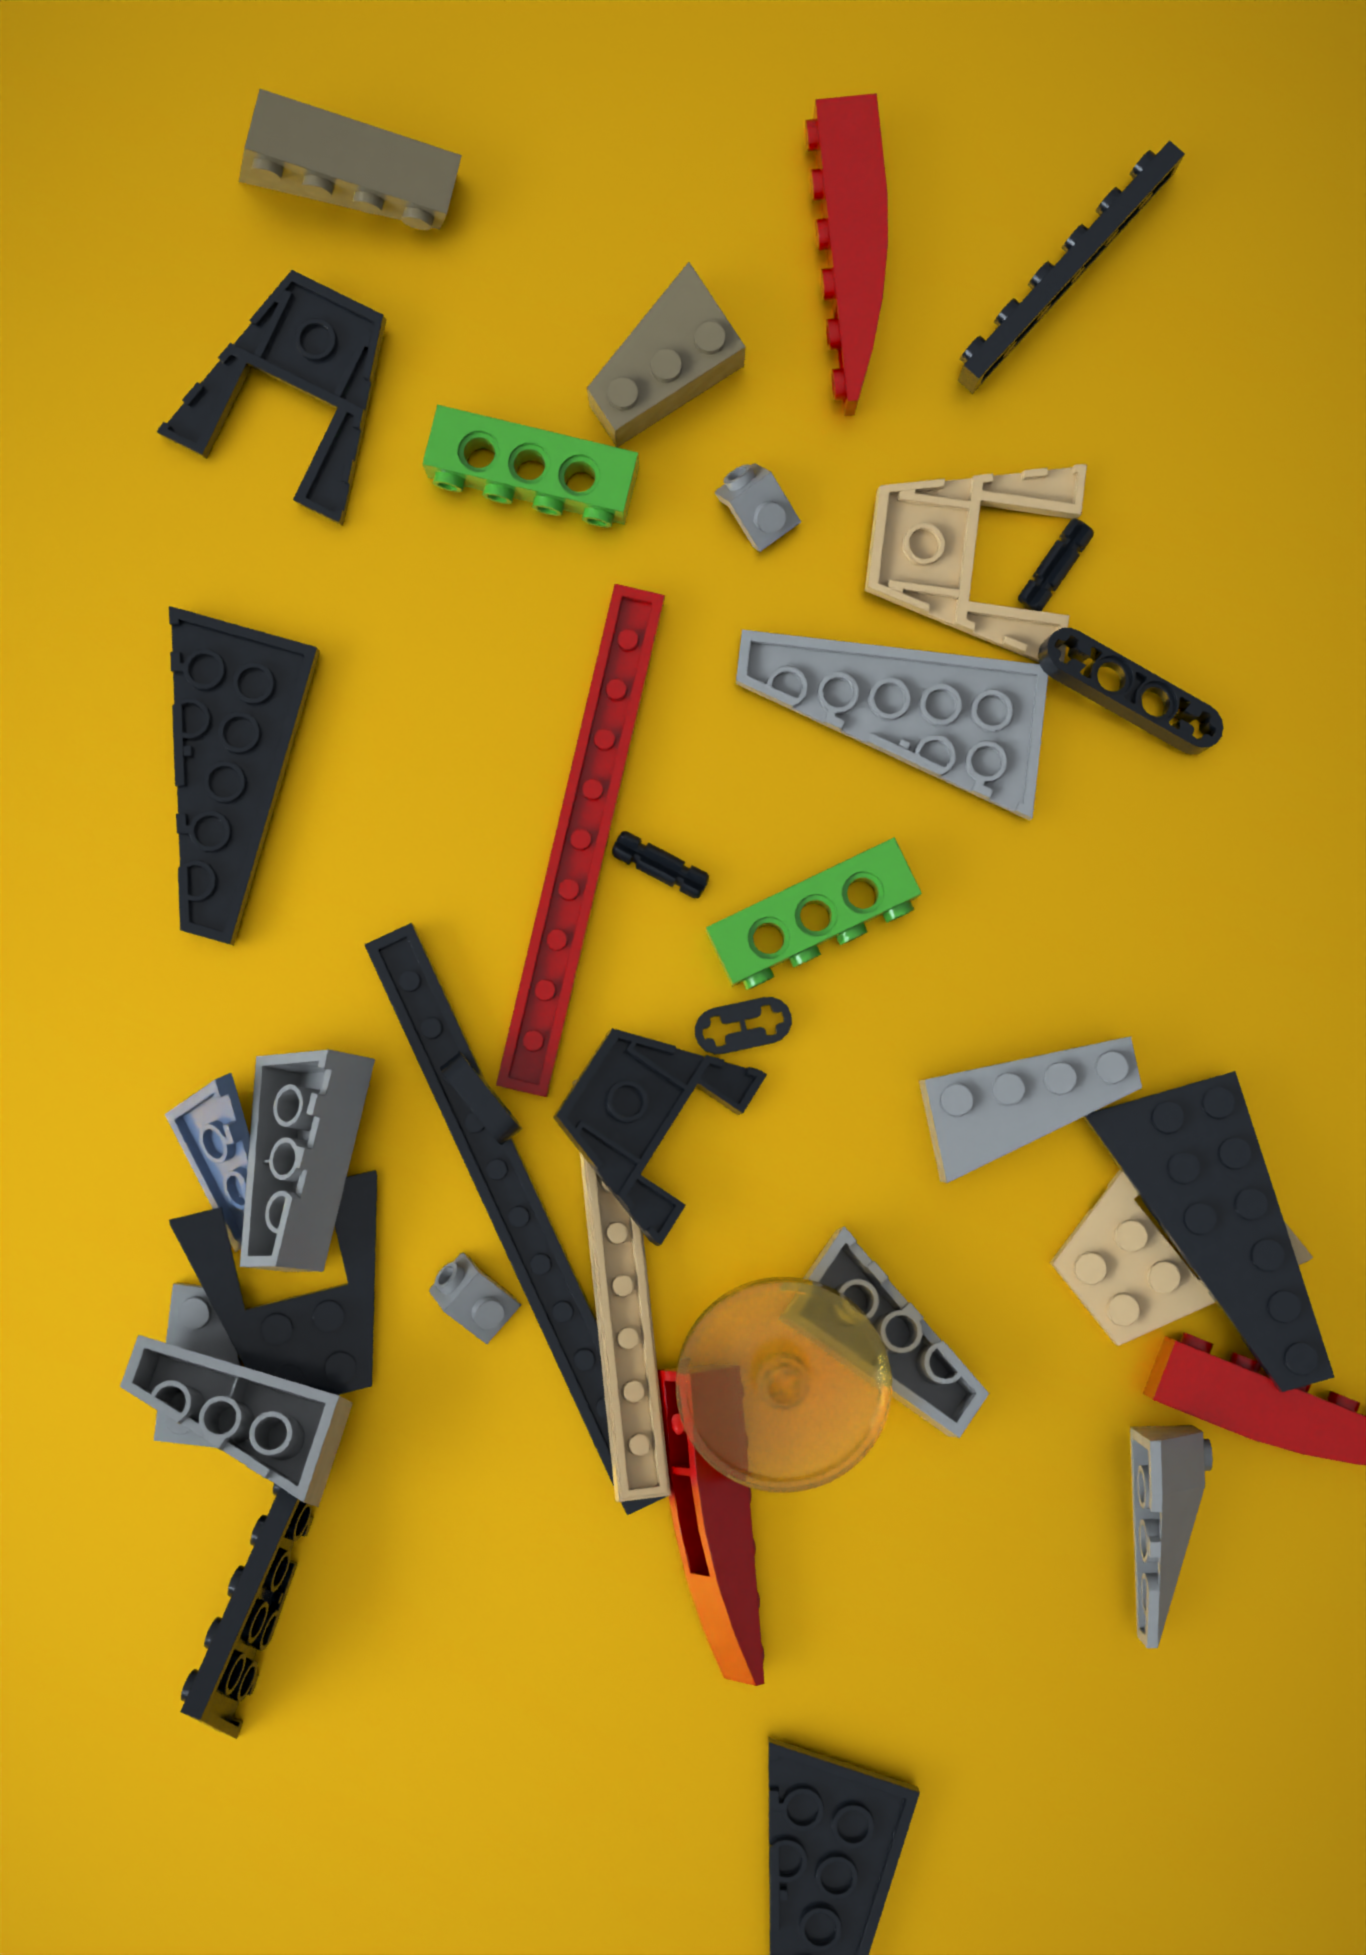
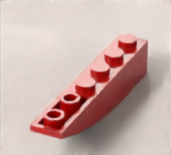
(852, 230)
(1250, 1404)
(715, 1547)

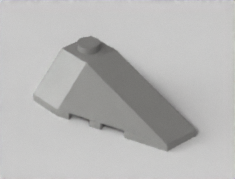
(1166, 1496)

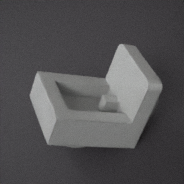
(757, 504)
(473, 1298)

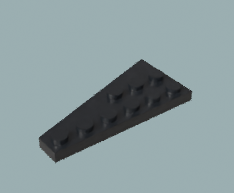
(1212, 1195)

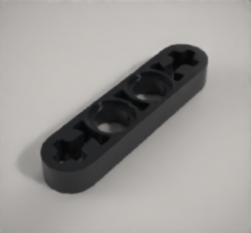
(1133, 683)

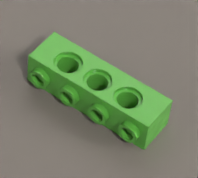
(460, 433)
(880, 867)

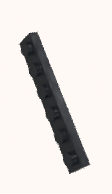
(1081, 251)

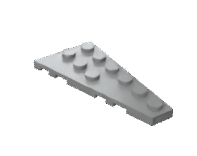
(940, 712)

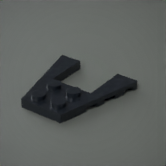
(314, 345)
(305, 1338)

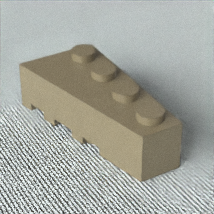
(346, 163)

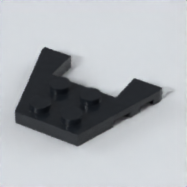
(627, 1106)

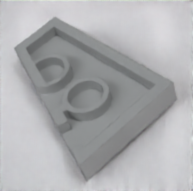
(197, 1328)

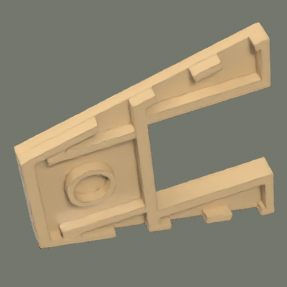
(928, 543)
(1129, 1269)

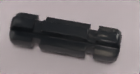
(1056, 565)
(660, 864)

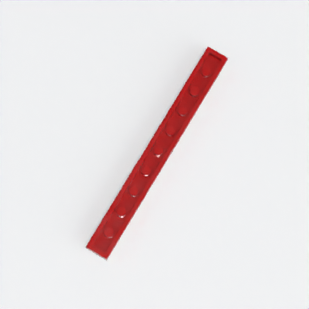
(580, 841)

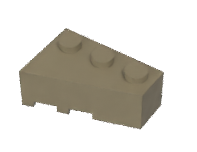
(666, 360)

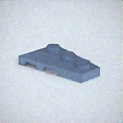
(217, 1147)

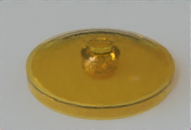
(783, 1384)

